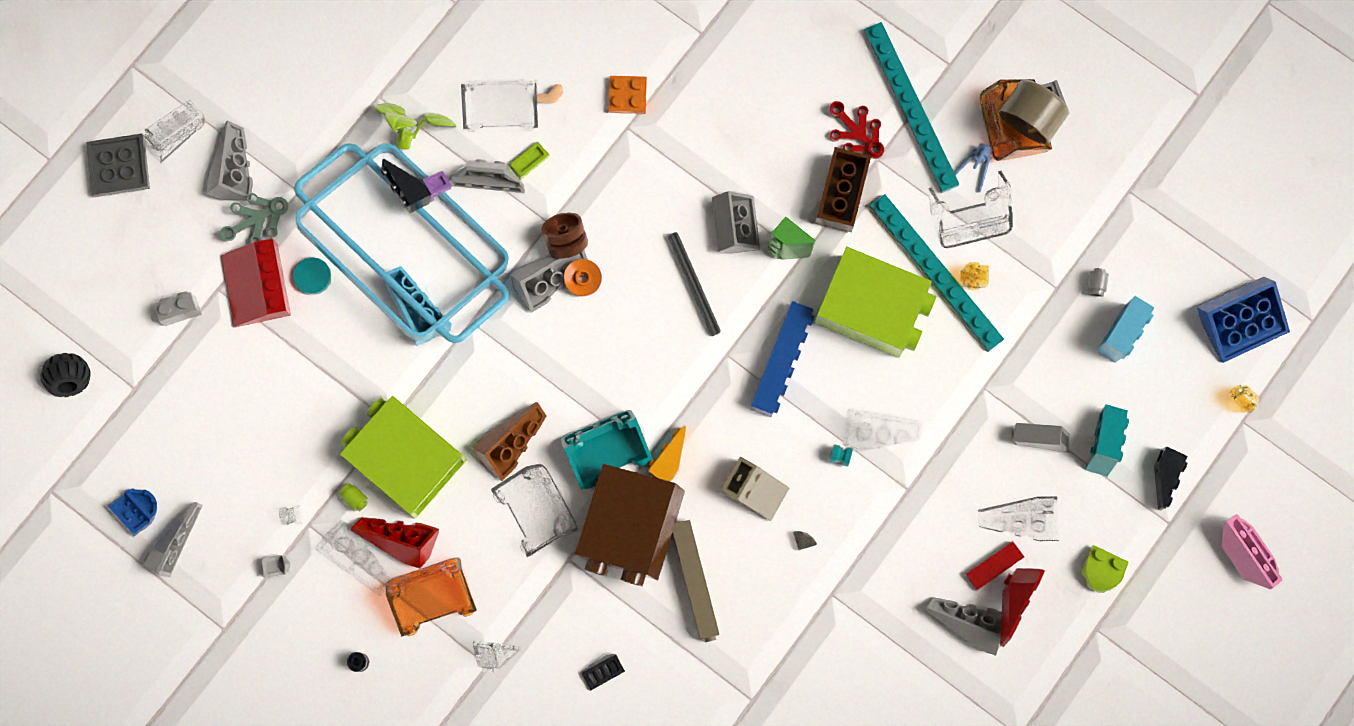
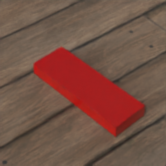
(994, 565)

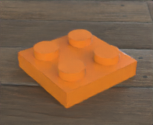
(627, 94)

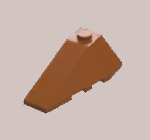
(505, 444)

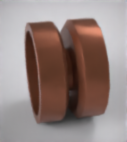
(564, 235)

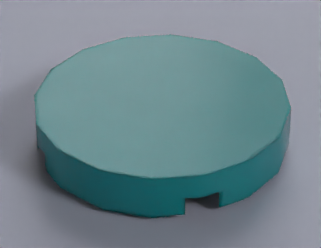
(312, 275)

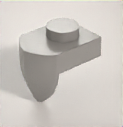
(275, 566)

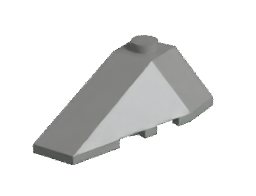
(230, 172)
(541, 279)
(975, 625)

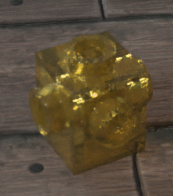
(975, 276)

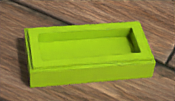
(529, 160)

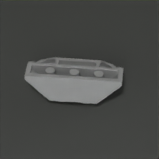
(487, 176)

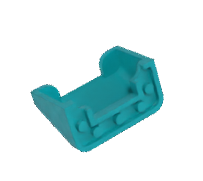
(610, 442)

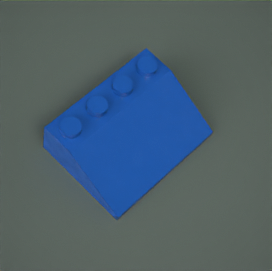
(1244, 318)

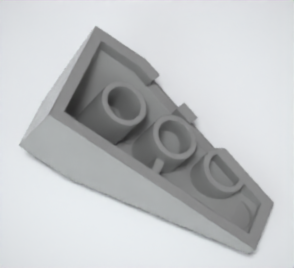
(168, 549)

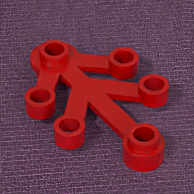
(857, 133)

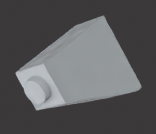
(1041, 436)

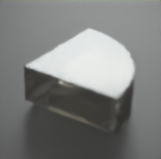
(804, 540)

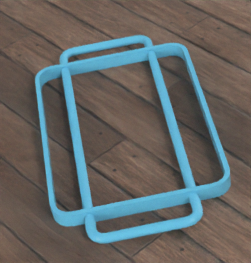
(367, 159)

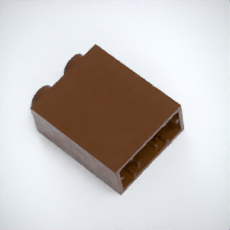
(629, 524)

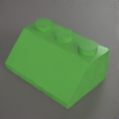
(790, 241)

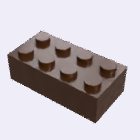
(843, 189)

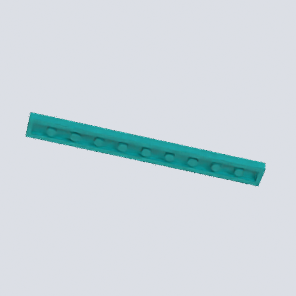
(911, 107)
(937, 272)

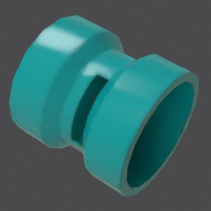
(840, 455)

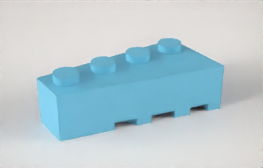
(408, 314)

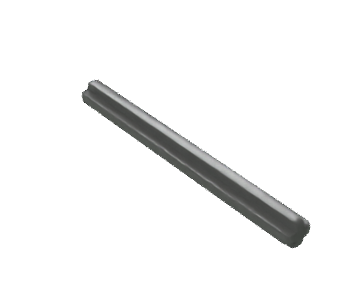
(694, 284)

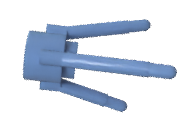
(981, 155)

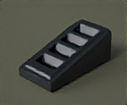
(615, 659)

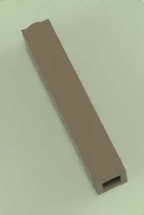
(695, 581)

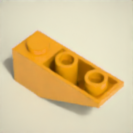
(668, 463)

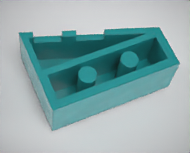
(1108, 440)

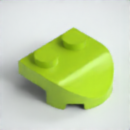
(1103, 570)

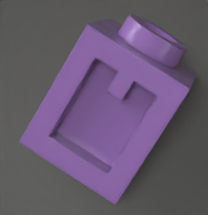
(436, 184)

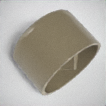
(1034, 111)

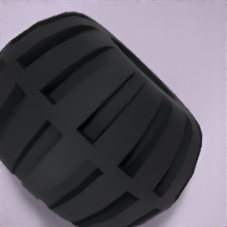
(65, 375)

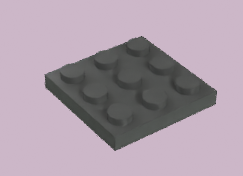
(118, 165)

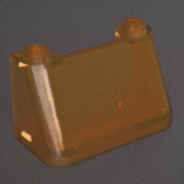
(1003, 139)
(429, 595)

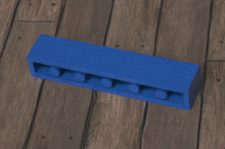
(782, 358)

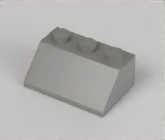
(735, 222)

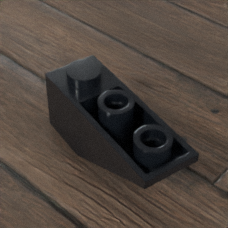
(409, 188)
(1167, 472)

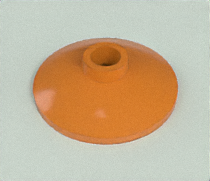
(585, 268)

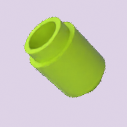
(353, 497)

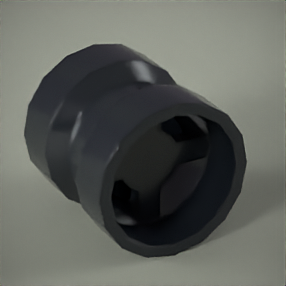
(360, 664)

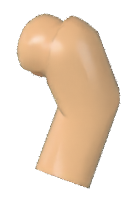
(553, 96)

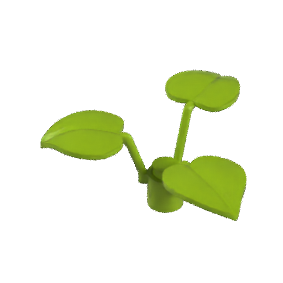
(394, 118)

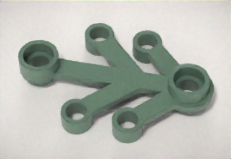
(258, 217)

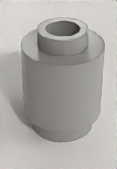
(1098, 282)

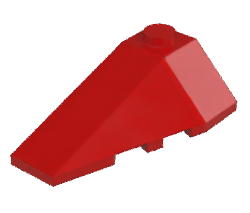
(404, 542)
(1015, 599)

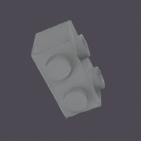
(177, 308)

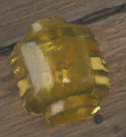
(1243, 398)

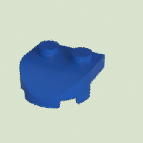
(135, 510)

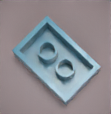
(1126, 329)

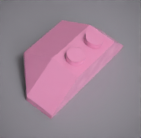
(1249, 553)

